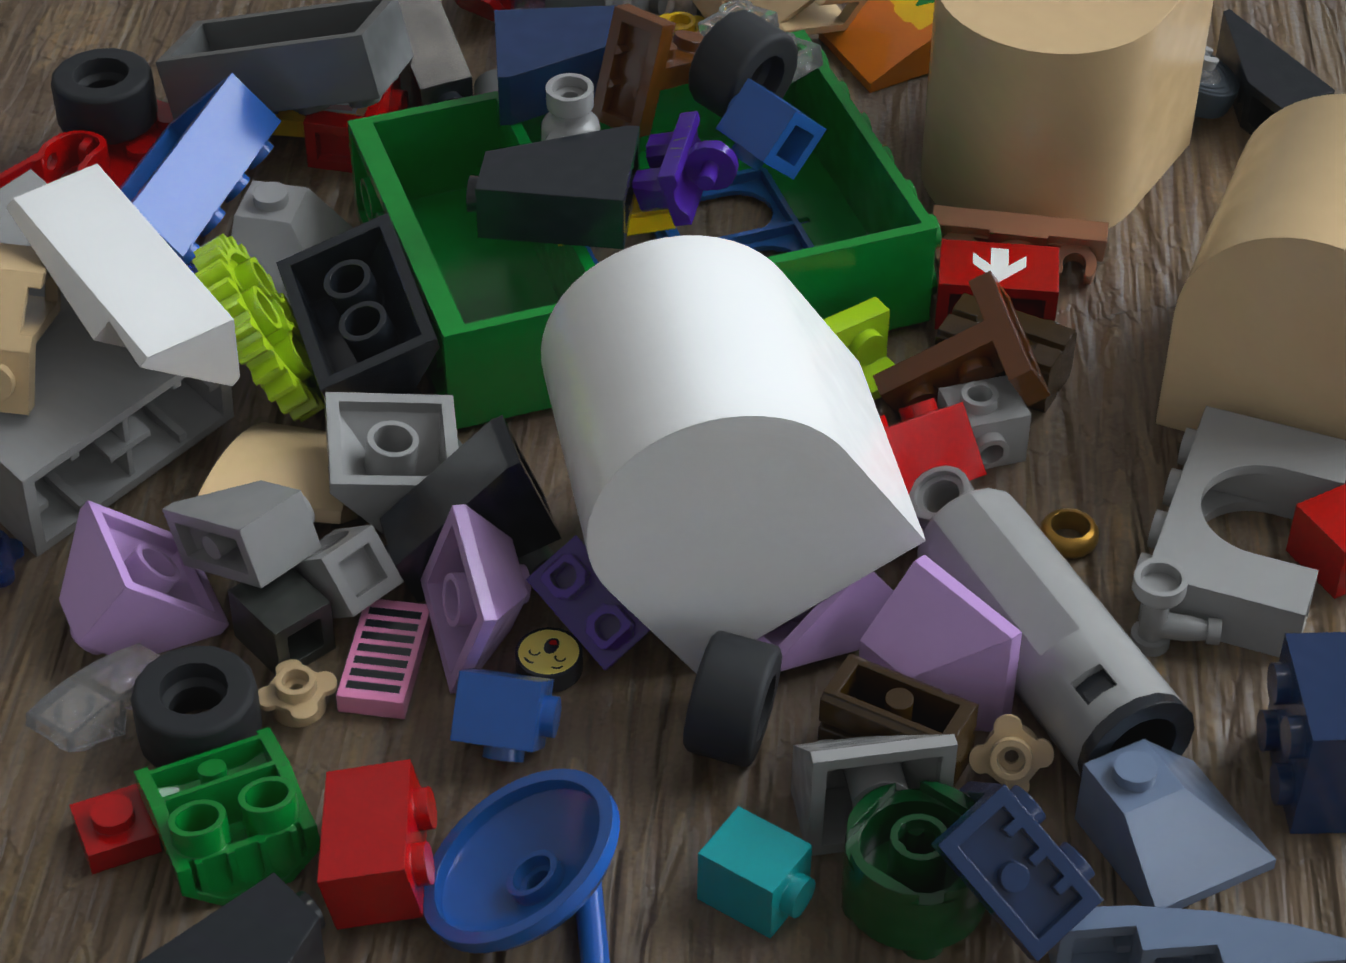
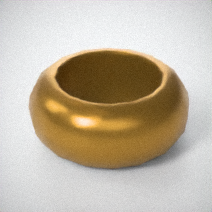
(1071, 519)

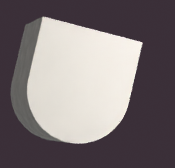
(717, 442)

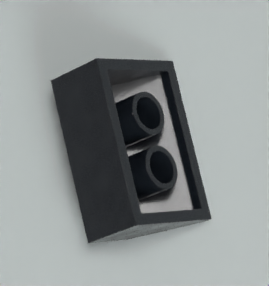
(360, 311)

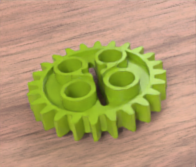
(264, 326)

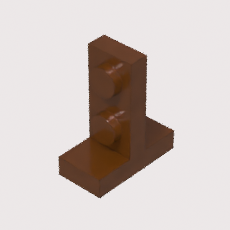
(640, 63)
(969, 355)

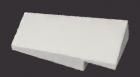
(126, 278)

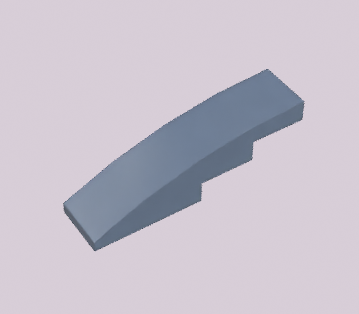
(1191, 936)

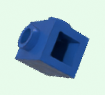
(769, 130)
(504, 713)

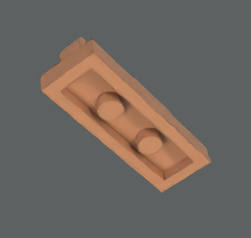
(1077, 239)

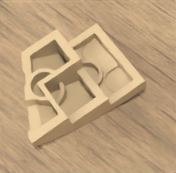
(283, 457)

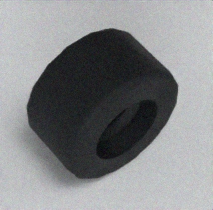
(741, 49)
(105, 94)
(187, 682)
(732, 698)

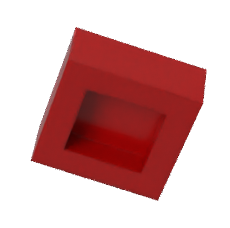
(114, 829)

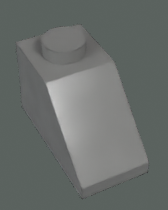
(244, 531)

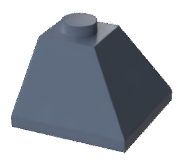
(1166, 826)

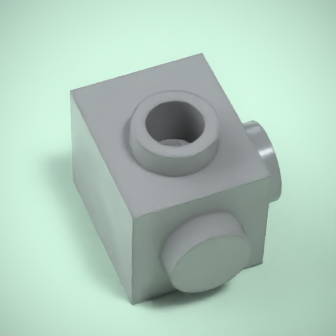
(996, 418)

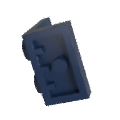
(1017, 868)

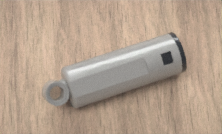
(1074, 660)

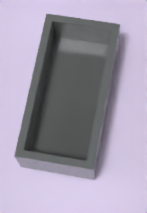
(293, 56)

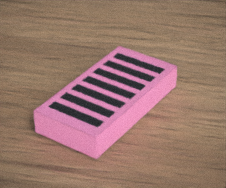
(384, 659)

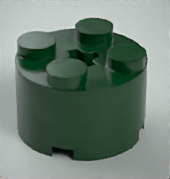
(895, 878)

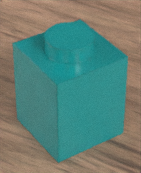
(755, 872)

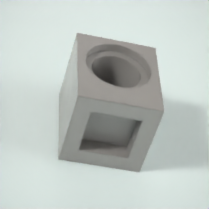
(351, 570)

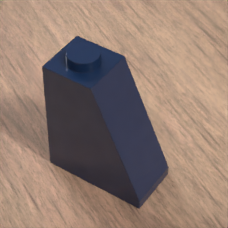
(543, 44)

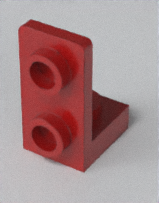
(328, 131)

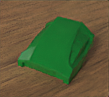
(230, 818)

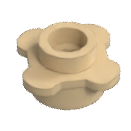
(297, 694)
(1006, 736)

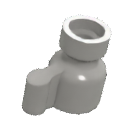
(569, 106)

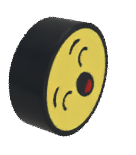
(550, 655)

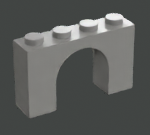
(1235, 467)

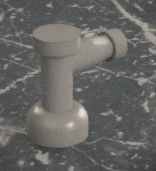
(1159, 587)

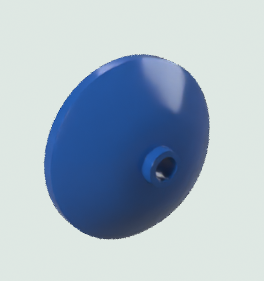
(522, 861)

